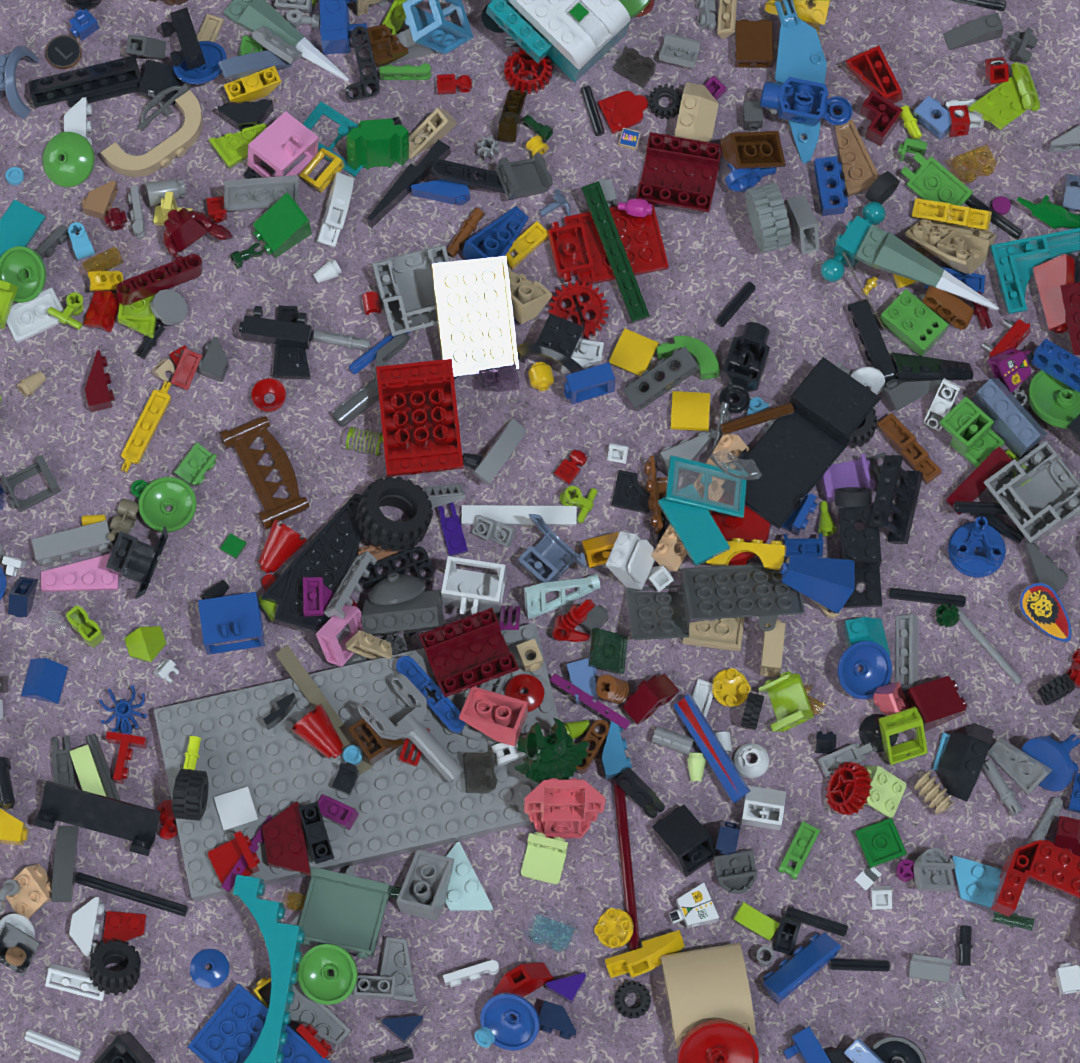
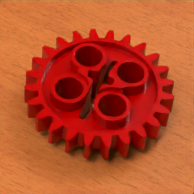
(594, 305)

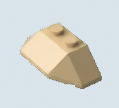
(696, 113)

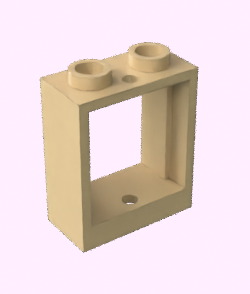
(772, 650)

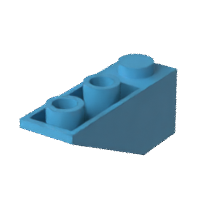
(613, 756)

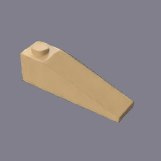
(526, 297)

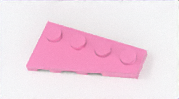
(80, 576)

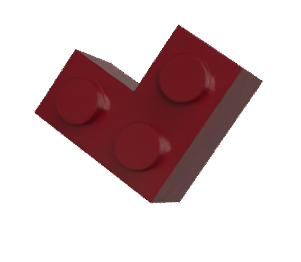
(883, 116)
(650, 697)

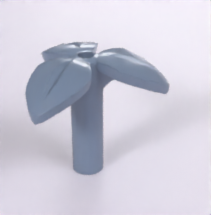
(560, 200)

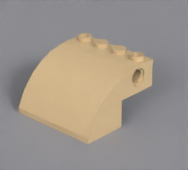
(707, 987)

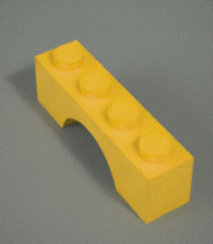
(771, 554)

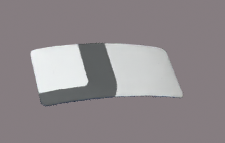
(868, 877)

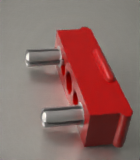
(1012, 338)

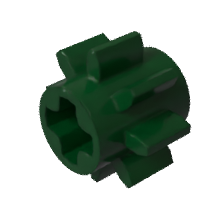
(947, 615)

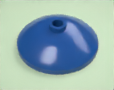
(213, 54)
(874, 672)
(509, 1031)

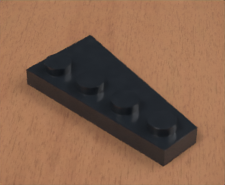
(290, 361)
(930, 368)

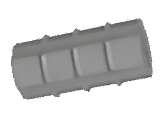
(672, 740)

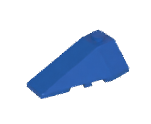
(497, 237)

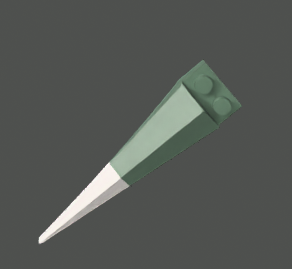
(259, 13)
(893, 255)

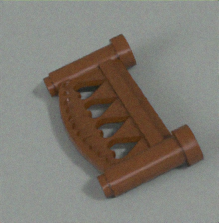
(274, 508)

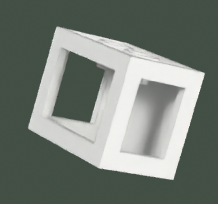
(473, 589)

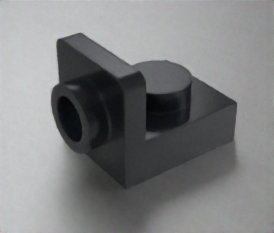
(346, 778)

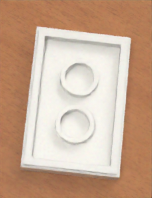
(32, 317)

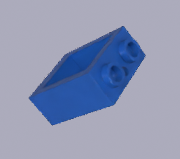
(589, 383)

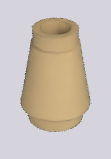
(30, 384)

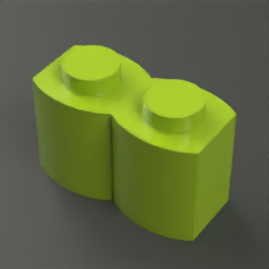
(85, 626)

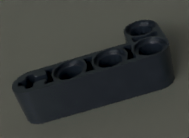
(363, 63)
(390, 564)

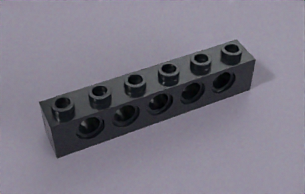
(84, 81)

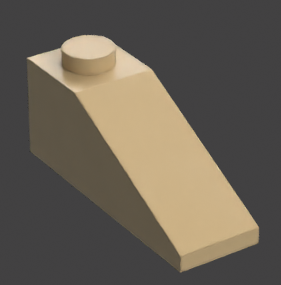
(431, 130)

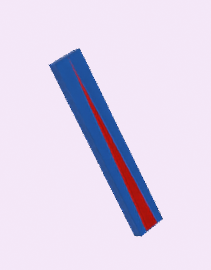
(712, 748)

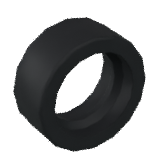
(882, 188)
(853, 497)

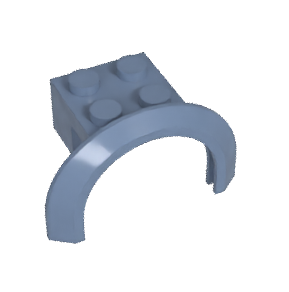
(7, 78)
(550, 556)

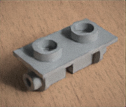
(706, 18)

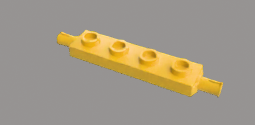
(146, 426)

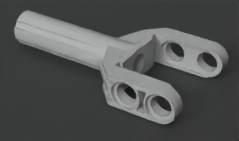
(411, 727)

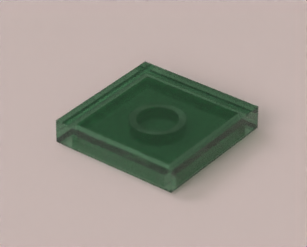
(608, 651)

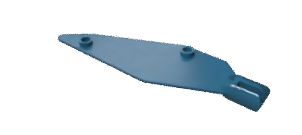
(799, 58)

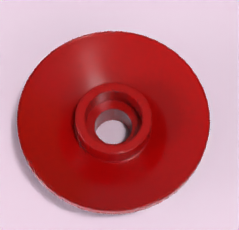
(532, 684)

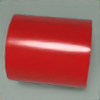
(371, 302)

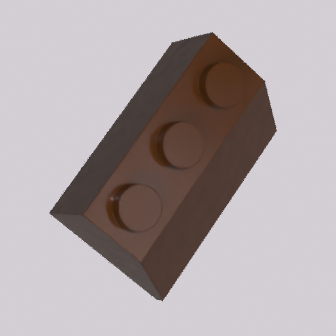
(753, 149)

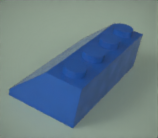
(801, 967)

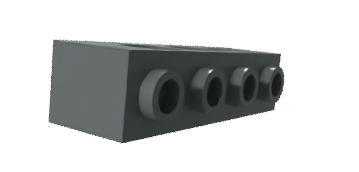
(672, 378)

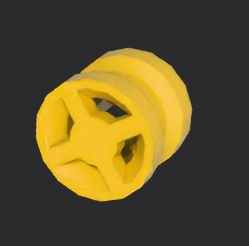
(536, 145)

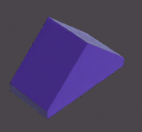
(567, 987)

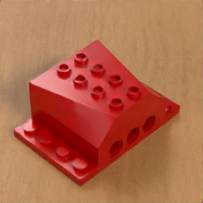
(419, 417)

